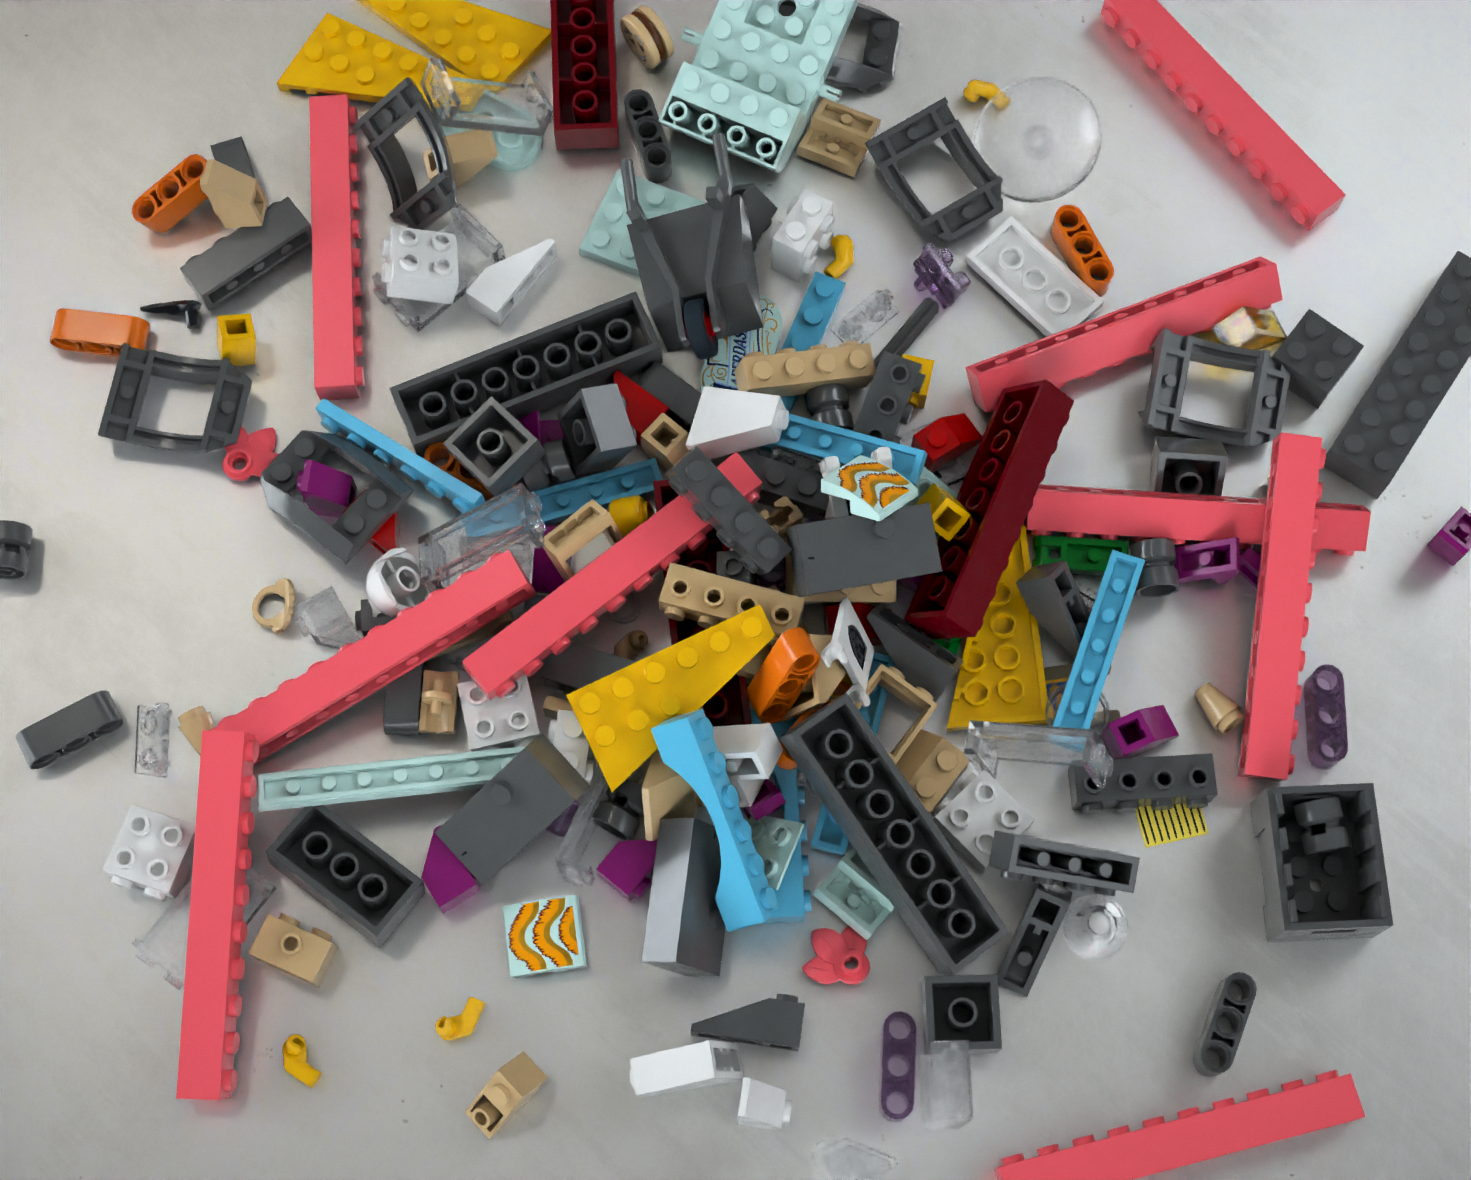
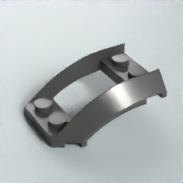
(879, 52)
(380, 126)
(918, 132)
(1169, 380)
(130, 389)
(360, 520)

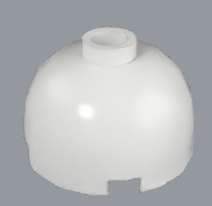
(395, 582)

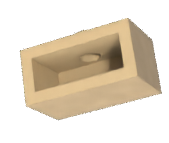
(293, 949)

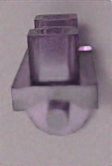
(937, 277)

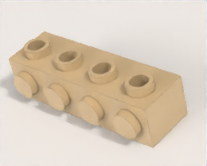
(796, 372)
(716, 598)

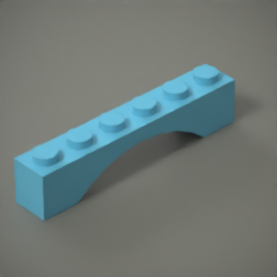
(691, 751)
(791, 896)

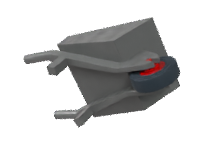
(697, 264)

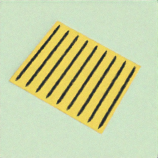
(1170, 824)

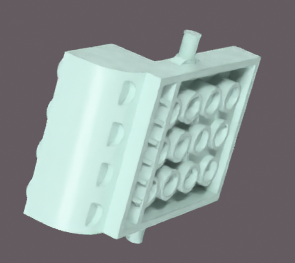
(758, 76)

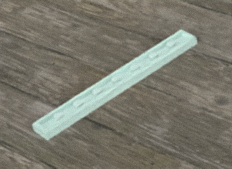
(380, 779)

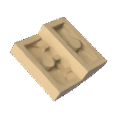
(838, 137)

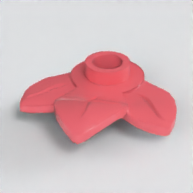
(253, 449)
(833, 953)

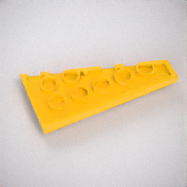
(466, 35)
(352, 62)
(1004, 662)
(625, 705)

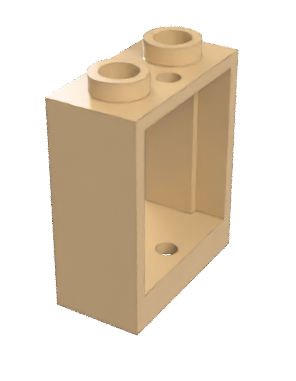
(577, 532)
(915, 698)

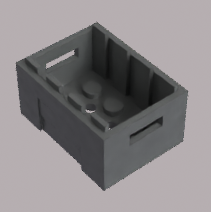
(1353, 879)

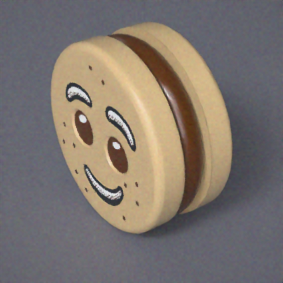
(647, 36)

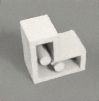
(749, 756)

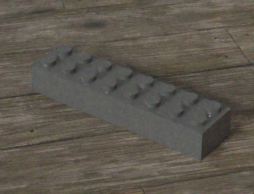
(530, 370)
(1408, 385)
(894, 835)

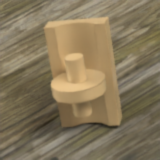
(439, 702)

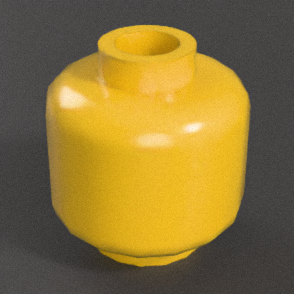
(630, 512)

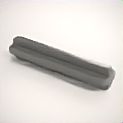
(911, 329)

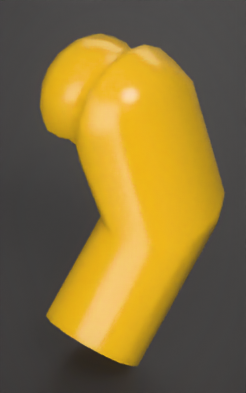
(980, 88)
(844, 256)
(462, 1024)
(296, 1061)

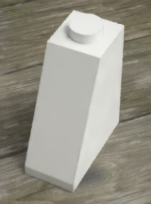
(736, 421)
(686, 1068)

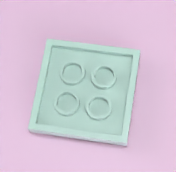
(608, 233)

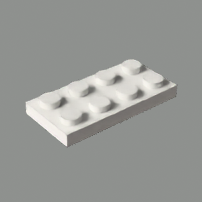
(1033, 279)

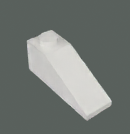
(508, 281)
(763, 1105)

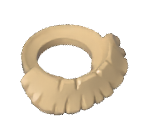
(279, 623)

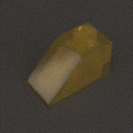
(1250, 329)

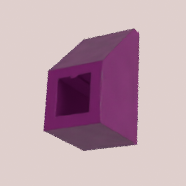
(325, 489)
(1139, 732)
(629, 867)
(447, 876)

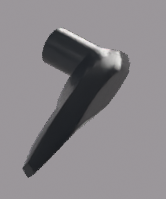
(186, 307)

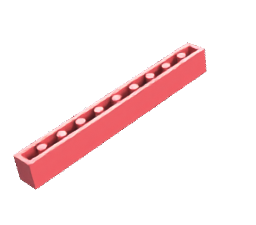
(1226, 109)
(334, 248)
(1126, 331)
(1182, 517)
(598, 588)
(1281, 607)
(383, 654)
(217, 916)
(1195, 1134)

